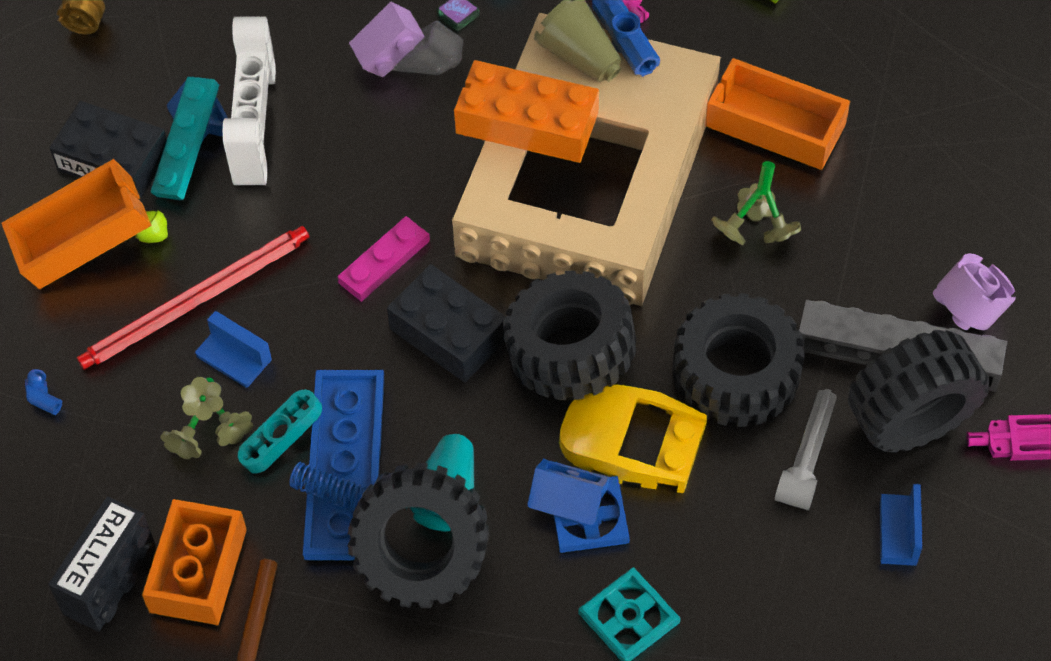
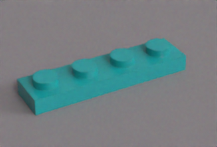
(185, 138)

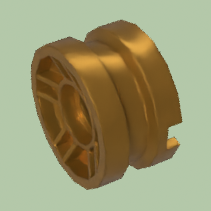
(81, 15)

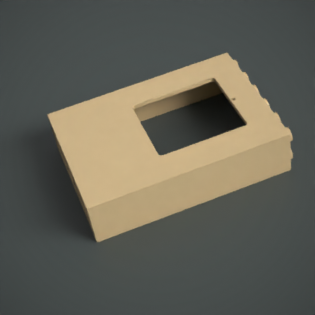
(649, 113)

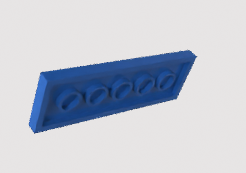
(344, 444)

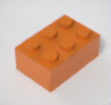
(195, 562)

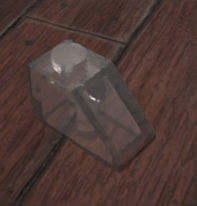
(434, 53)

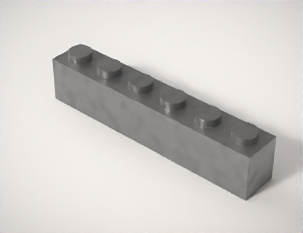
(862, 336)

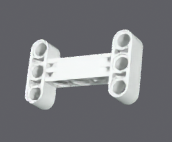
(245, 129)

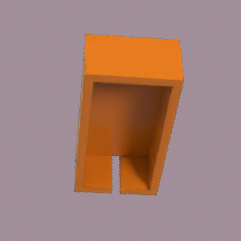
(526, 111)
(777, 113)
(76, 224)

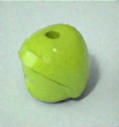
(156, 232)

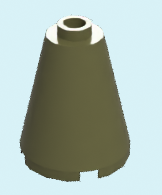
(579, 40)

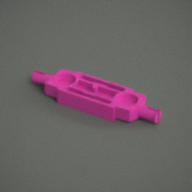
(1009, 437)

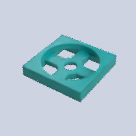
(629, 581)

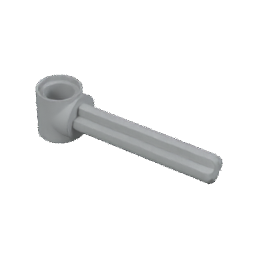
(798, 482)

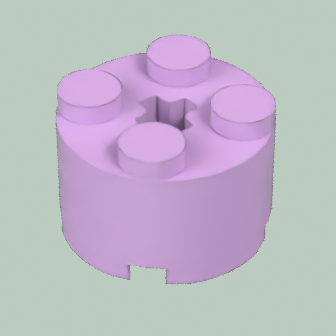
(975, 293)

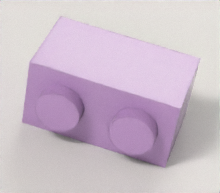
(386, 39)

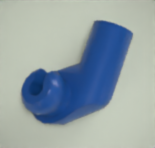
(37, 392)

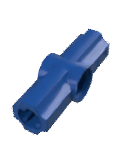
(627, 35)

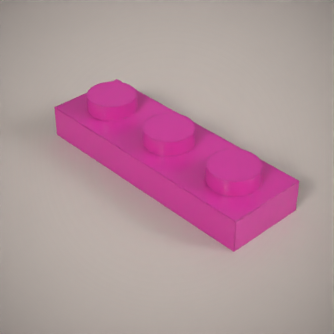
(383, 258)

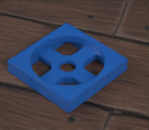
(618, 535)

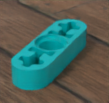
(279, 445)

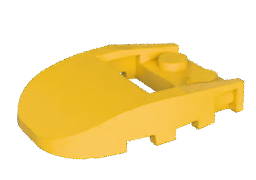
(598, 425)

